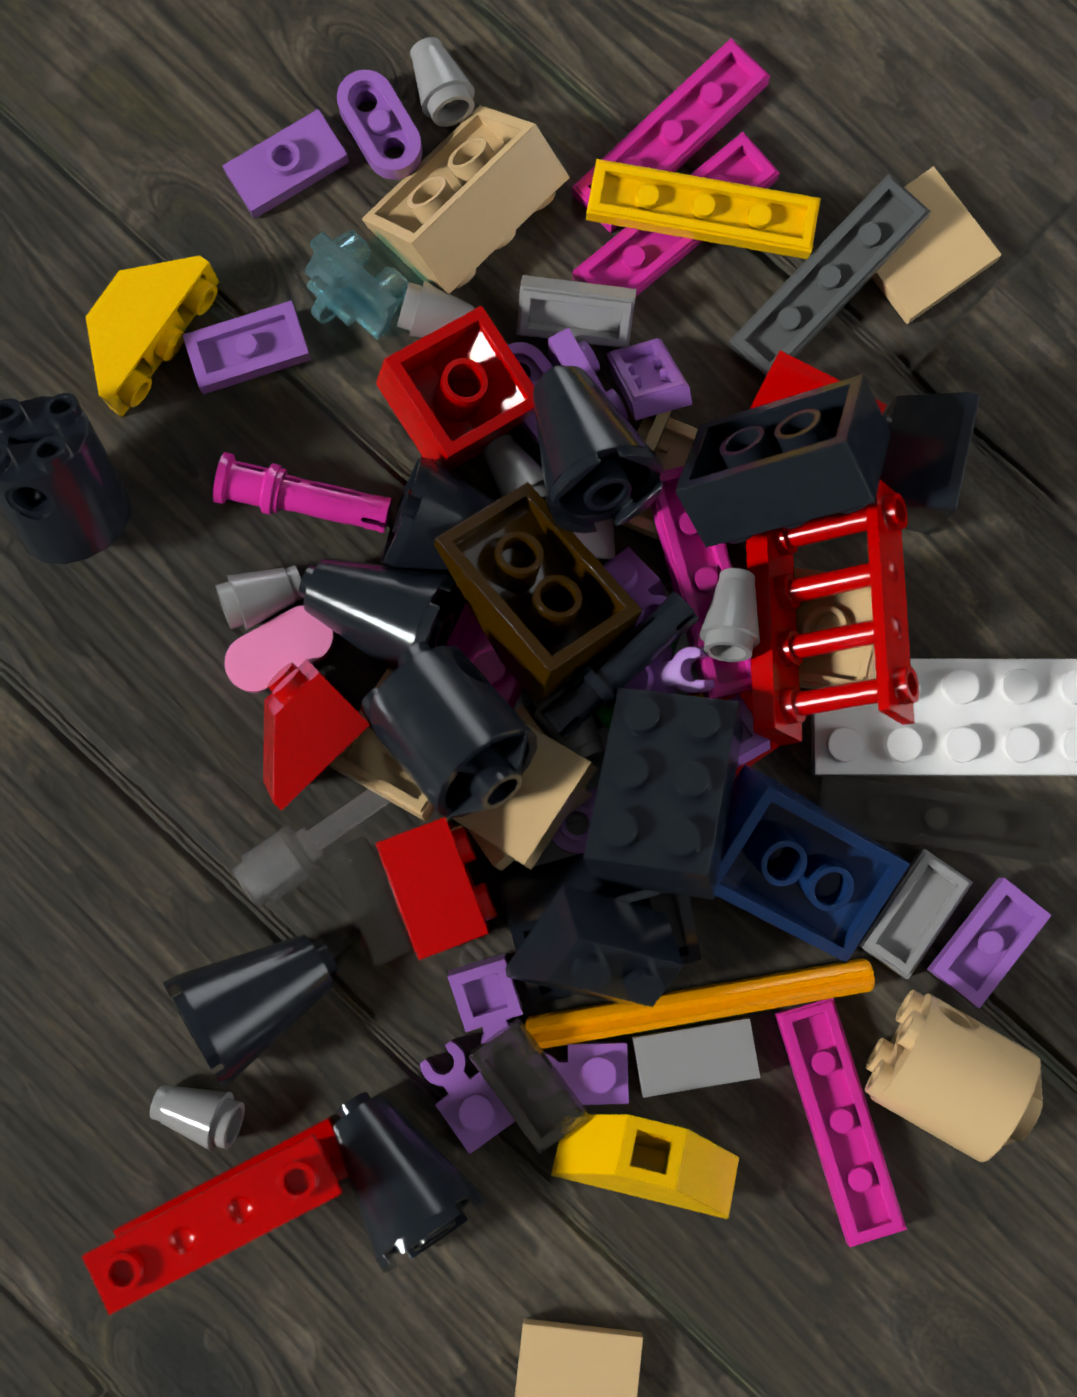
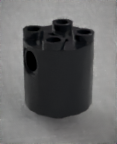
(58, 480)
(450, 730)

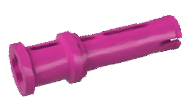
(275, 490)

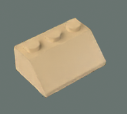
(468, 197)

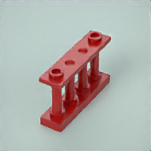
(775, 662)
(217, 1216)

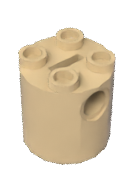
(956, 1078)

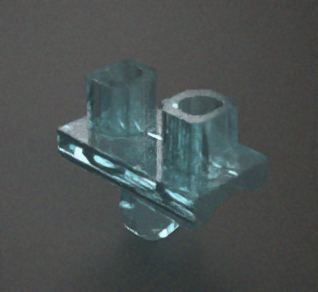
(348, 289)

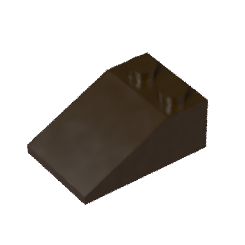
(536, 591)

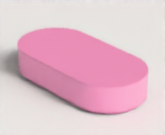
(270, 647)

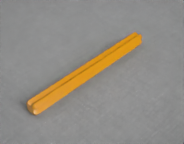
(703, 1003)

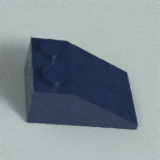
(802, 866)

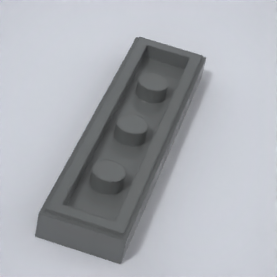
(831, 275)

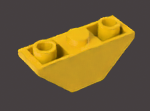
(143, 323)
(649, 1162)

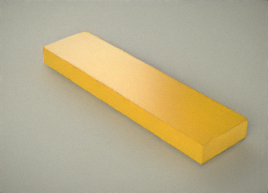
(703, 209)

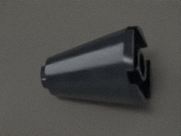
(590, 454)
(429, 507)
(382, 606)
(250, 1000)
(400, 1180)

